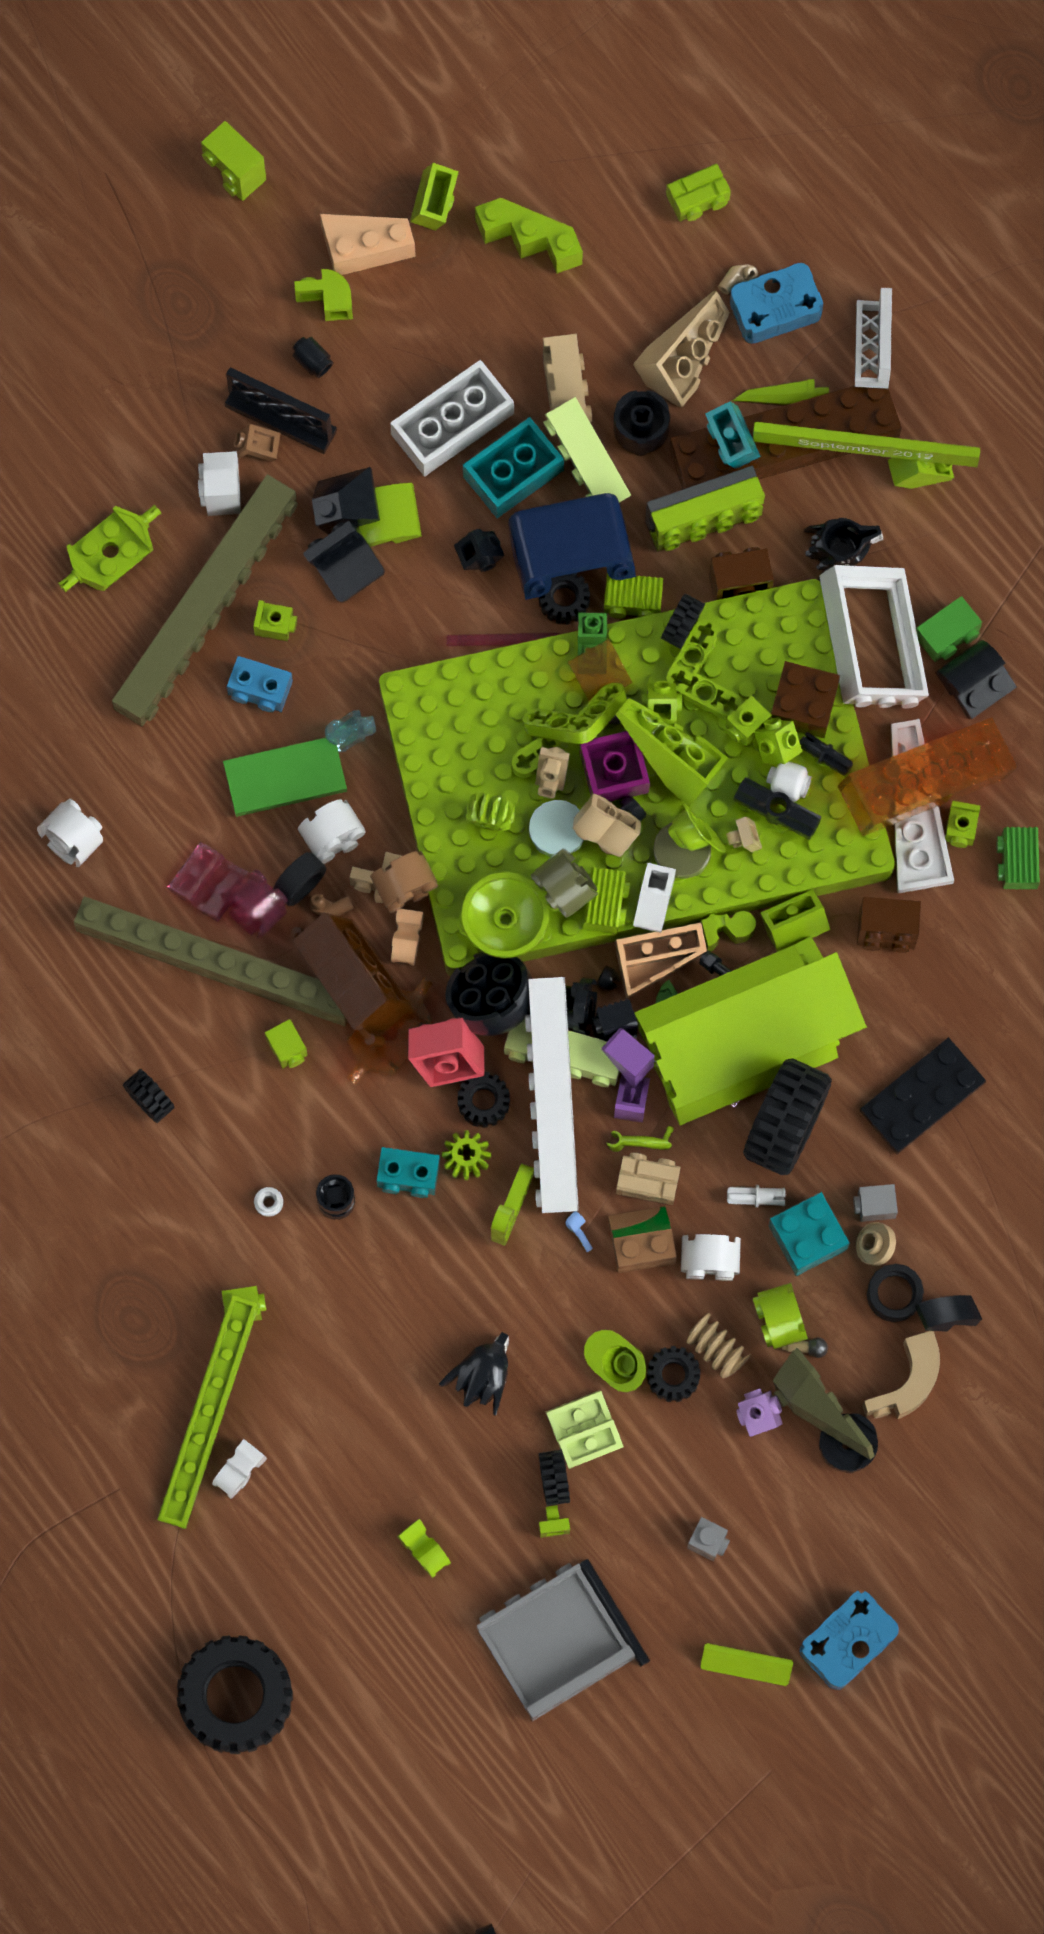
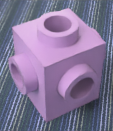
(750, 1416)

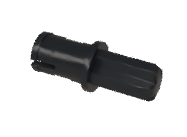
(826, 754)

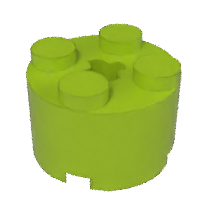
(781, 1315)

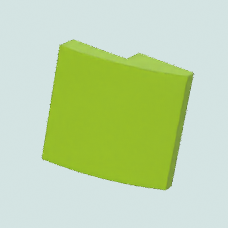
(397, 516)

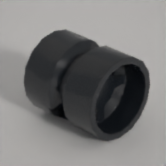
(335, 1197)

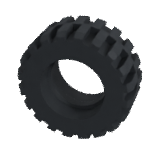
(787, 1116)
(234, 1653)

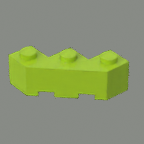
(530, 232)

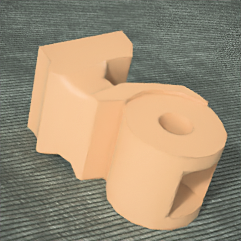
(407, 936)

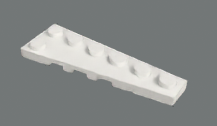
(919, 840)

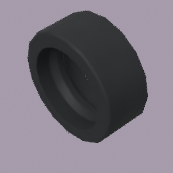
(300, 878)
(900, 1271)

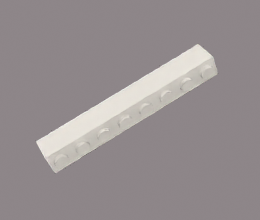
(552, 1096)

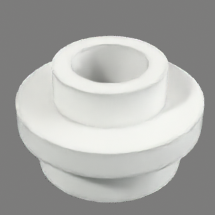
(265, 1193)

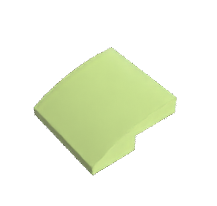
(584, 1429)

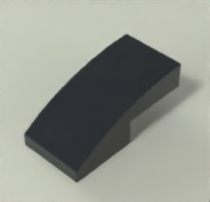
(945, 1312)

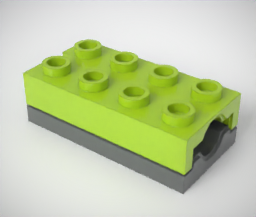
(705, 509)

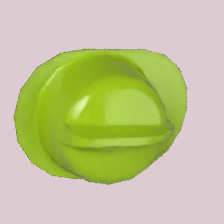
(693, 833)
(615, 1360)

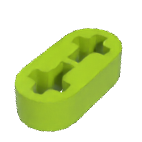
(529, 751)

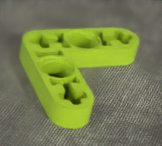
(691, 670)
(580, 727)
(507, 1214)

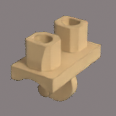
(551, 771)

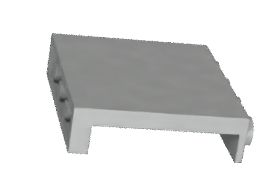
(554, 1641)

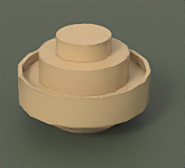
(876, 1244)

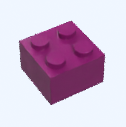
(614, 767)

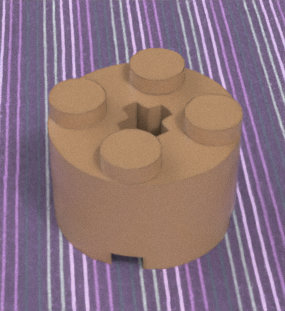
(404, 880)

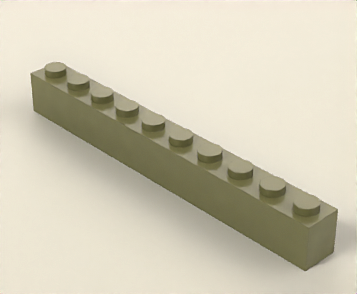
(205, 600)
(206, 959)

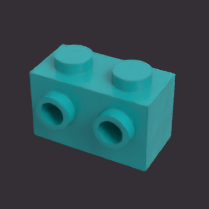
(732, 435)
(408, 1172)

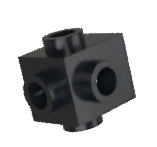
(479, 550)

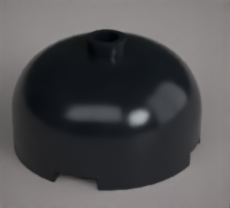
(490, 994)

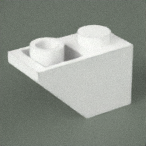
(654, 897)

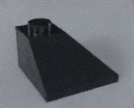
(346, 499)

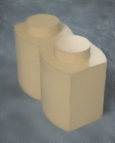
(606, 825)

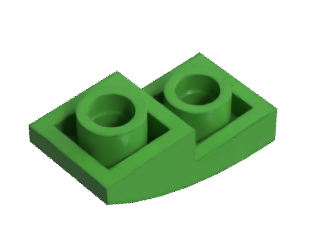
(591, 630)

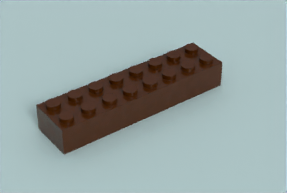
(846, 410)

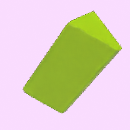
(746, 1664)

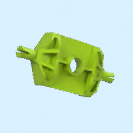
(120, 529)

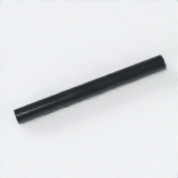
(614, 1612)

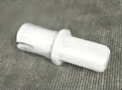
(756, 1196)

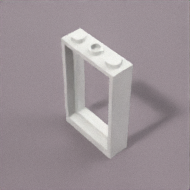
(895, 583)

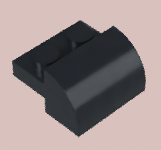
(976, 678)

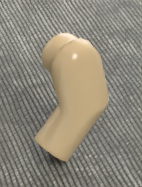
(736, 275)

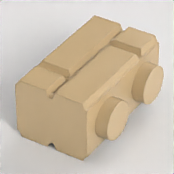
(648, 1179)

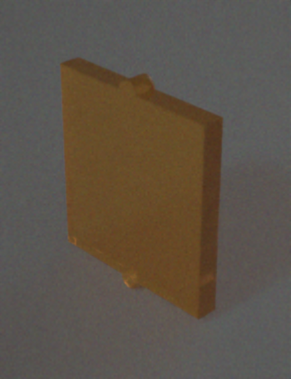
(598, 668)

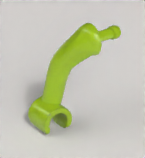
(641, 1141)

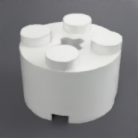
(332, 830)
(71, 833)
(710, 1256)

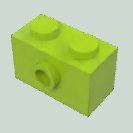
(434, 196)

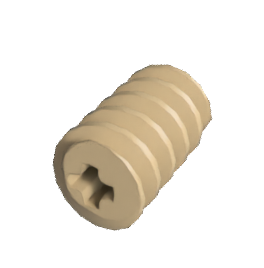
(716, 1347)

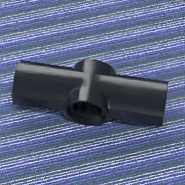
(761, 798)

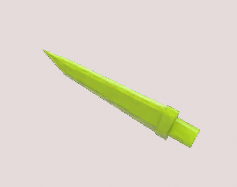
(783, 393)

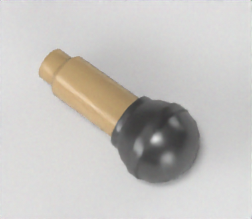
(816, 1347)

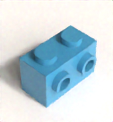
(259, 684)

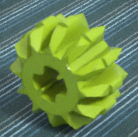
(490, 811)
(476, 1149)

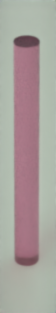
(495, 639)

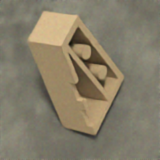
(563, 372)

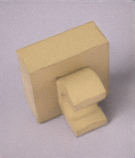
(745, 835)

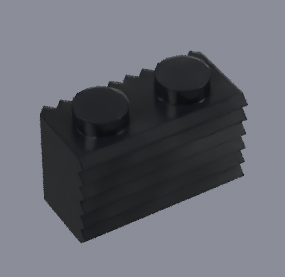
(612, 1018)

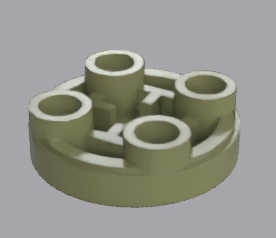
(685, 862)

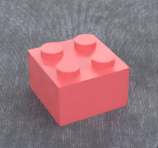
(446, 1052)

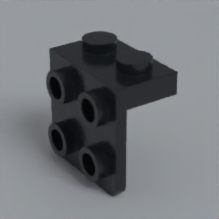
(345, 561)

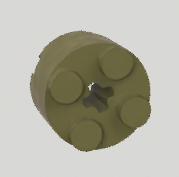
(566, 883)

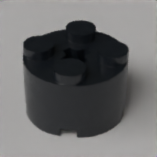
(641, 407)

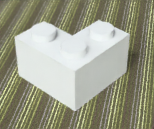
(220, 483)

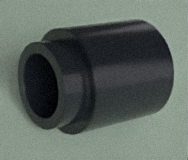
(312, 356)

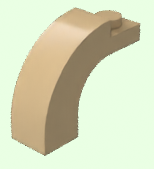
(924, 1364)

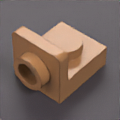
(257, 442)

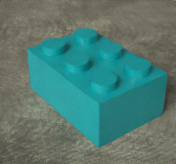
(513, 467)

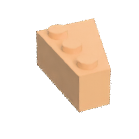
(366, 241)
(656, 955)

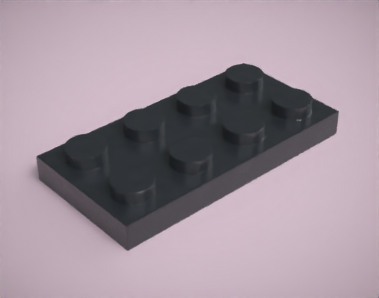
(922, 1095)

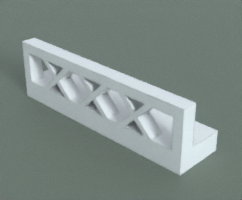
(883, 349)

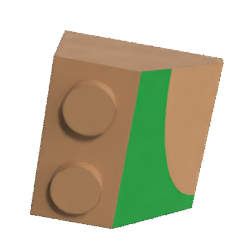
(642, 1239)

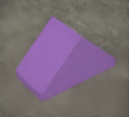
(629, 1056)
(631, 1100)

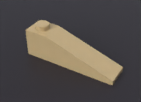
(677, 356)

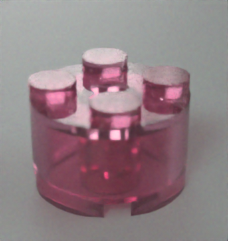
(255, 903)

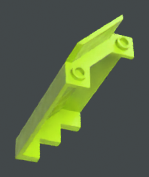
(742, 1026)

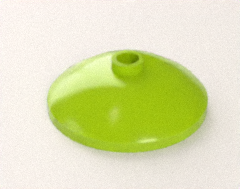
(503, 896)

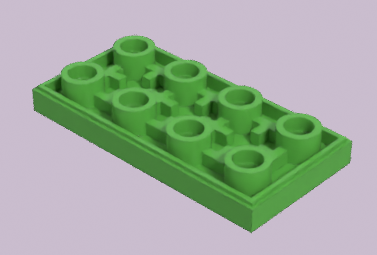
(284, 776)

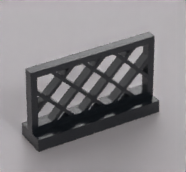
(279, 411)

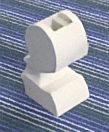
(238, 1469)

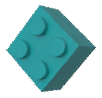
(808, 1234)

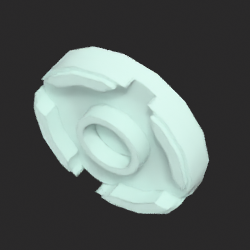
(553, 828)

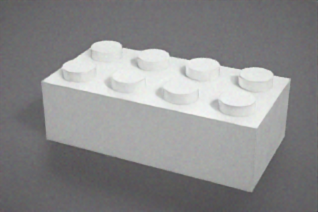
(452, 418)

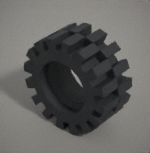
(570, 612)
(682, 620)
(148, 1096)
(488, 1116)
(682, 1358)
(554, 1477)

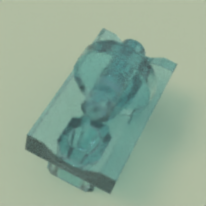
(349, 730)

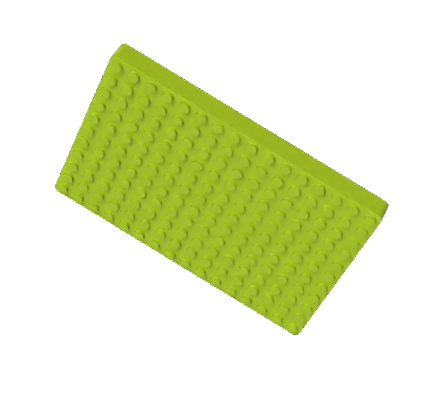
(463, 723)

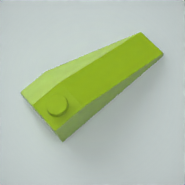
(679, 760)

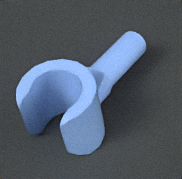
(574, 1223)

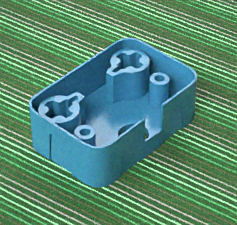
(776, 311)
(841, 1631)

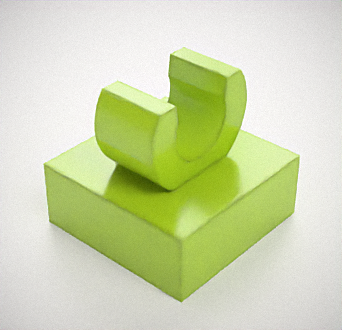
(553, 1525)

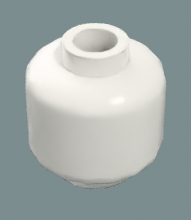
(789, 779)

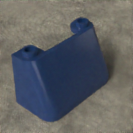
(569, 540)

